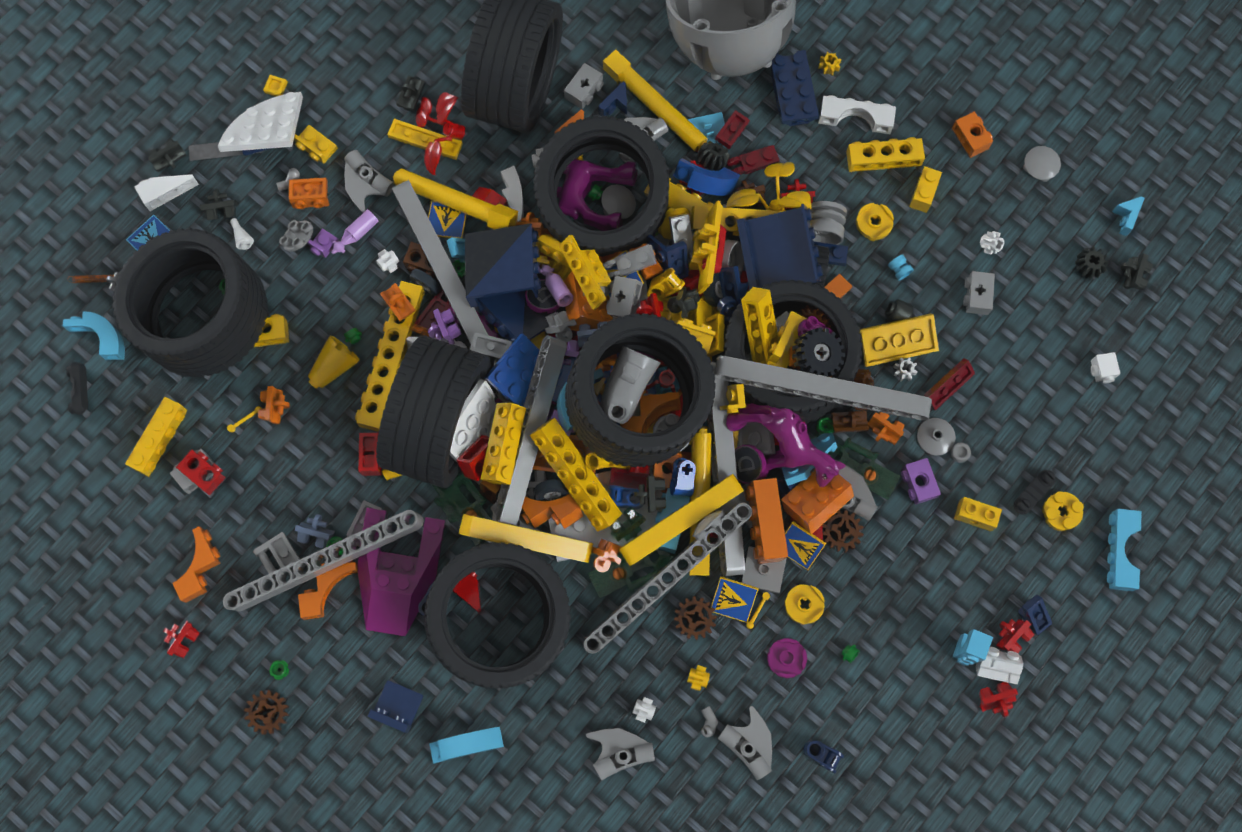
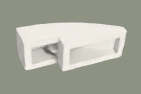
(513, 191)

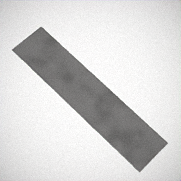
(209, 151)

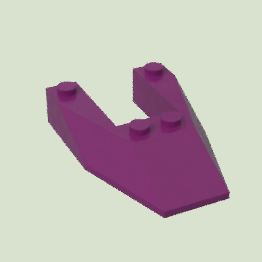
(397, 583)

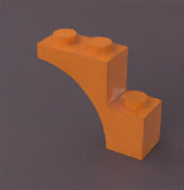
(651, 409)
(561, 510)
(206, 557)
(312, 602)

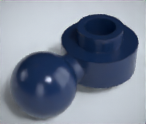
(726, 307)

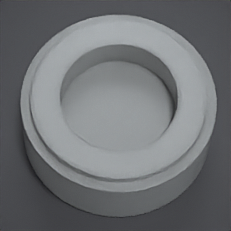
(960, 452)

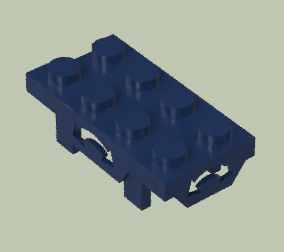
(794, 89)

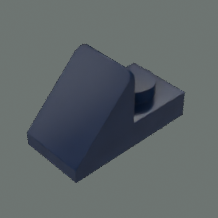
(616, 98)
(731, 283)
(1036, 613)

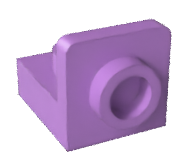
(322, 243)

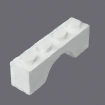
(878, 116)

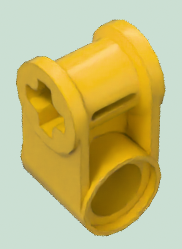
(665, 284)

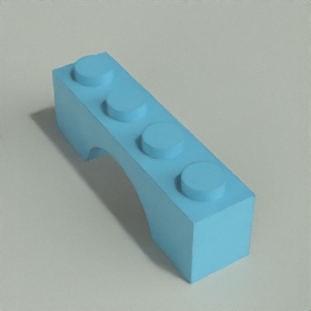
(1122, 573)

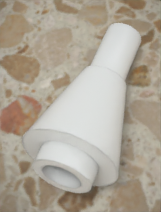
(242, 238)

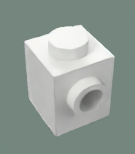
(1105, 367)

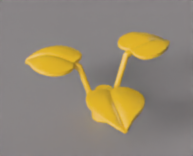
(793, 200)

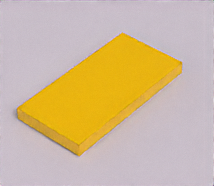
(899, 340)

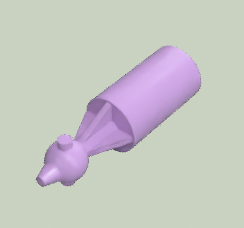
(355, 231)
(556, 286)

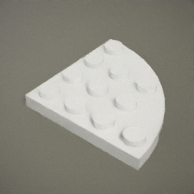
(264, 125)
(474, 419)

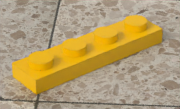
(421, 137)

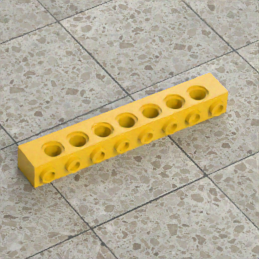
(372, 421)

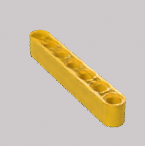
(681, 519)
(528, 538)

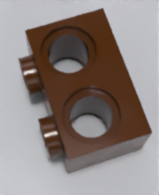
(416, 251)

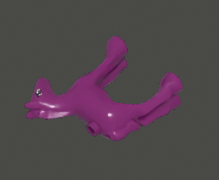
(578, 183)
(793, 440)

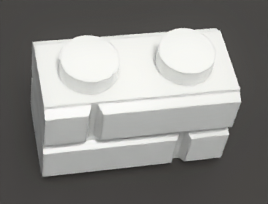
(1001, 666)

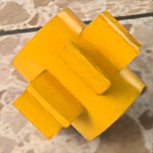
(829, 63)
(698, 677)

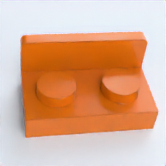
(308, 193)

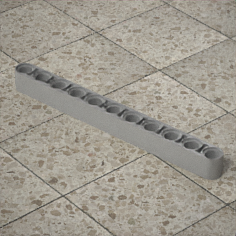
(438, 259)
(823, 388)
(537, 409)
(723, 465)
(313, 561)
(627, 607)

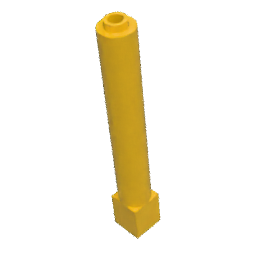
(621, 71)
(495, 216)
(702, 459)

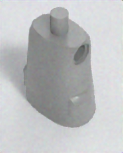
(626, 384)

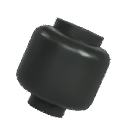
(899, 310)

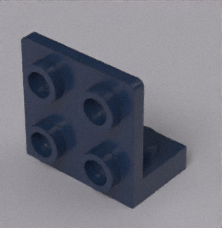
(671, 256)
(396, 706)

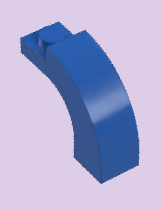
(706, 181)

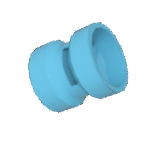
(900, 267)

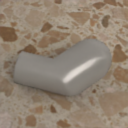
(284, 185)
(710, 724)

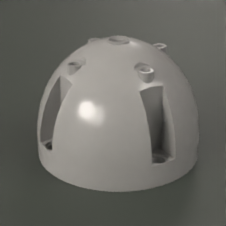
(731, 34)

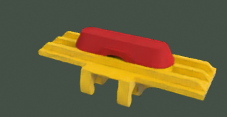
(709, 255)

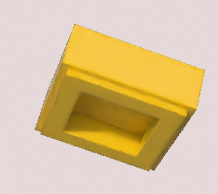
(275, 86)

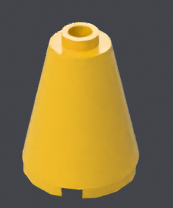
(331, 362)

